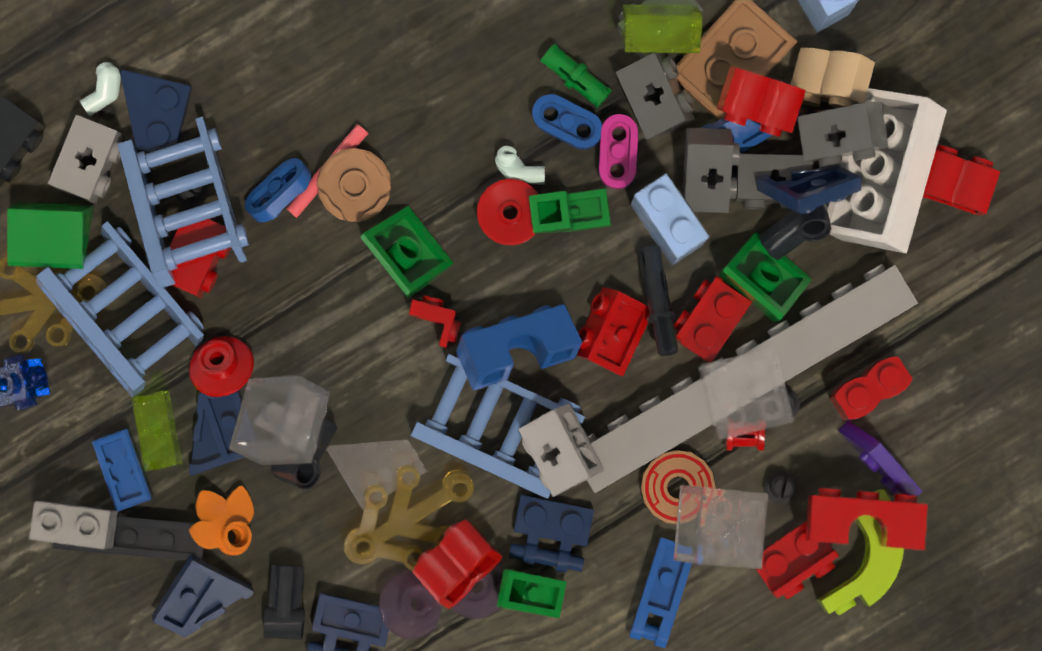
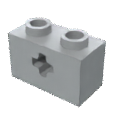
(87, 140)
(562, 431)
(73, 525)

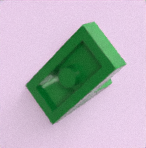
(531, 593)

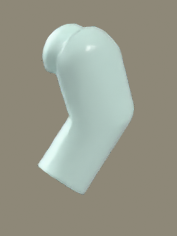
(106, 89)
(513, 168)

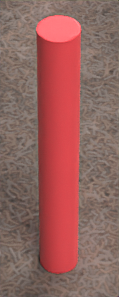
(300, 202)

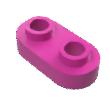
(618, 152)

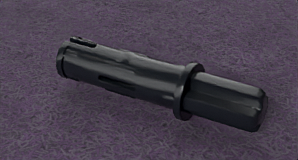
(658, 300)

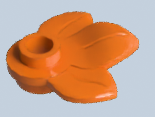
(219, 517)

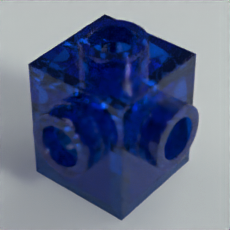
(22, 382)

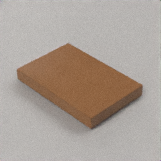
(739, 39)

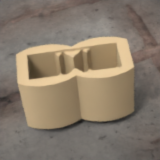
(832, 77)

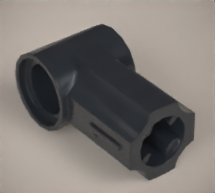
(794, 230)
(306, 474)
(285, 614)

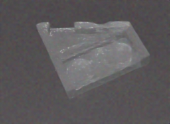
(374, 464)

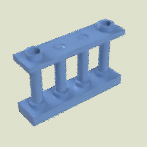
(154, 227)
(106, 343)
(468, 446)

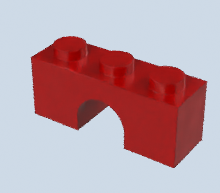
(900, 520)

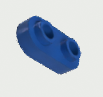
(568, 120)
(278, 190)

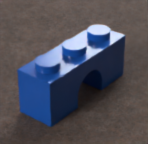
(545, 333)

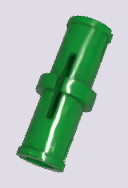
(575, 75)

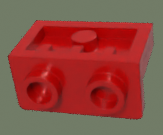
(711, 319)
(613, 330)
(793, 560)

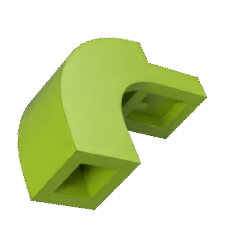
(875, 573)

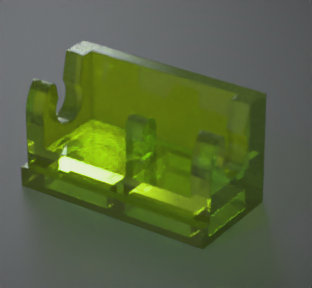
(662, 28)
(156, 431)

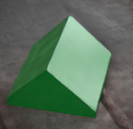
(48, 234)
(407, 251)
(764, 280)

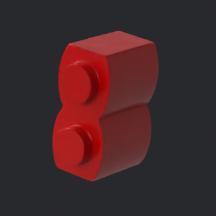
(760, 100)
(961, 182)
(878, 382)
(456, 563)

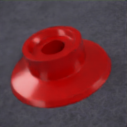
(494, 202)
(222, 378)

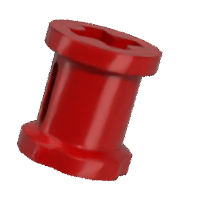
(751, 439)

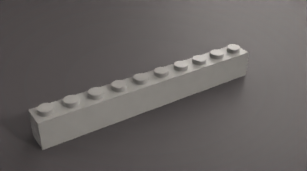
(798, 347)

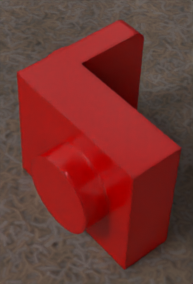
(431, 310)

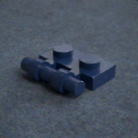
(554, 522)
(348, 620)

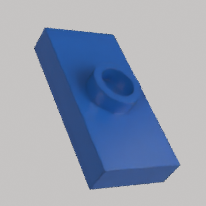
(122, 470)

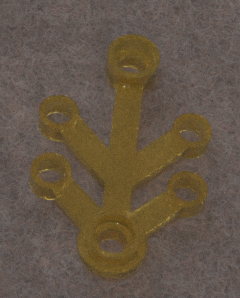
(42, 305)
(403, 520)

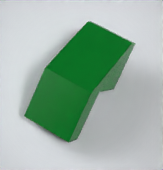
(570, 211)

